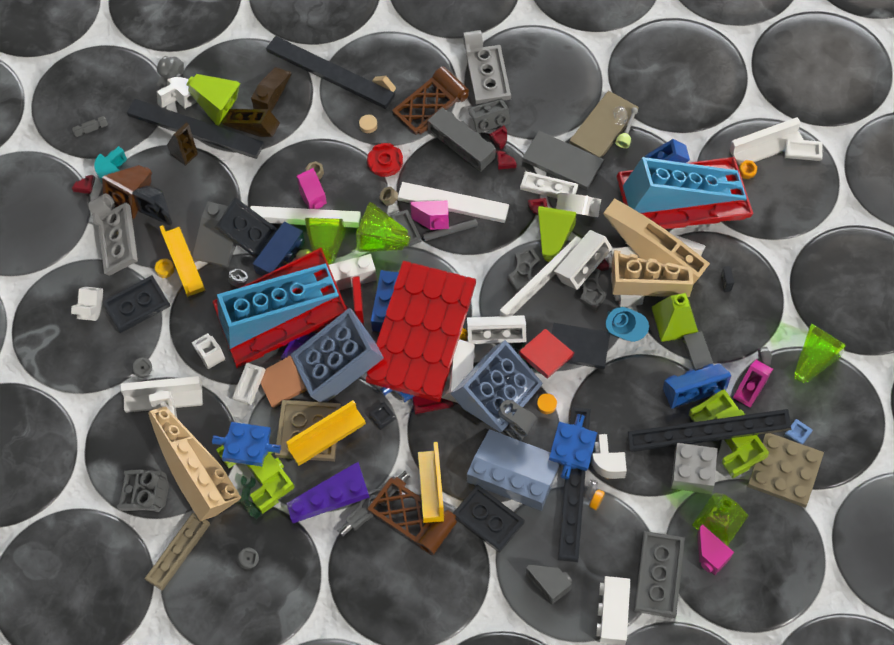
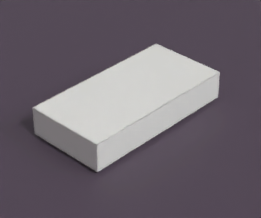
(803, 149)
(248, 384)

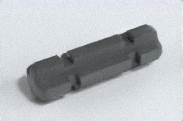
(90, 126)

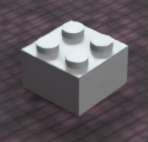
(694, 468)

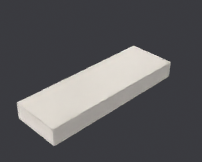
(546, 185)

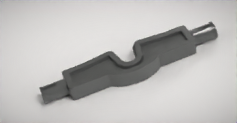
(360, 514)

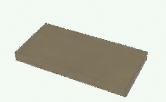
(600, 127)

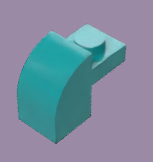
(110, 163)

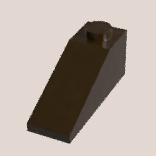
(270, 89)
(252, 121)
(183, 145)

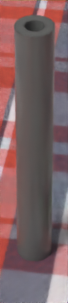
(452, 229)

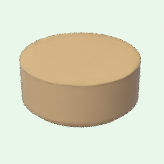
(368, 124)

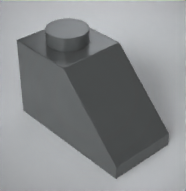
(550, 581)

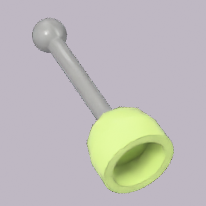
(624, 140)

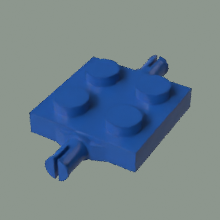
(246, 444)
(572, 446)

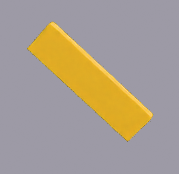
(183, 261)
(325, 433)
(431, 485)

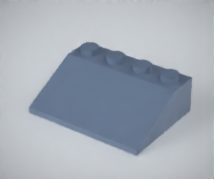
(336, 357)
(496, 378)
(513, 470)

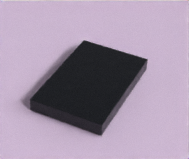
(246, 227)
(136, 304)
(588, 344)
(488, 518)

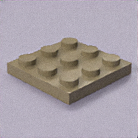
(299, 416)
(787, 470)

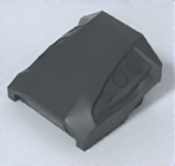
(143, 490)

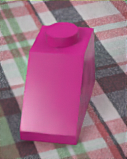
(311, 189)
(431, 214)
(753, 383)
(712, 551)

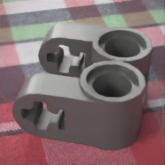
(520, 422)

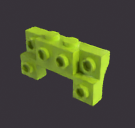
(746, 449)
(272, 479)

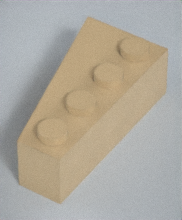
(648, 277)

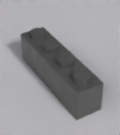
(461, 139)

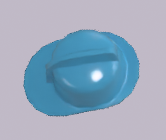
(627, 324)

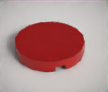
(385, 160)

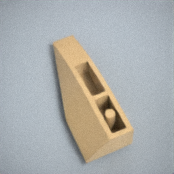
(651, 240)
(193, 467)

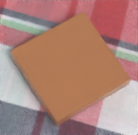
(282, 382)

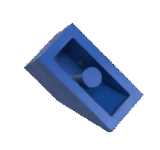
(671, 151)

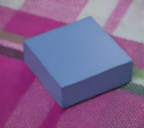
(799, 432)

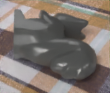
(169, 68)

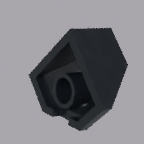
(152, 203)

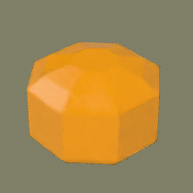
(747, 169)

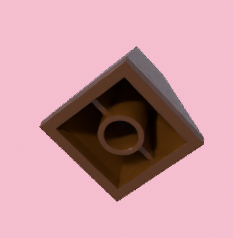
(124, 182)

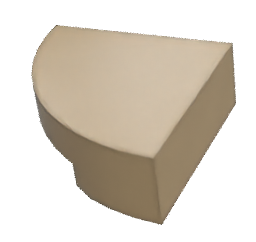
(384, 82)

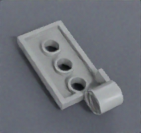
(474, 49)
(103, 214)

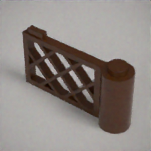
(444, 82)
(431, 534)

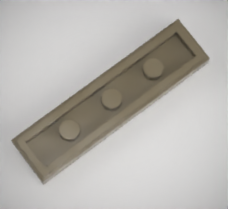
(177, 552)

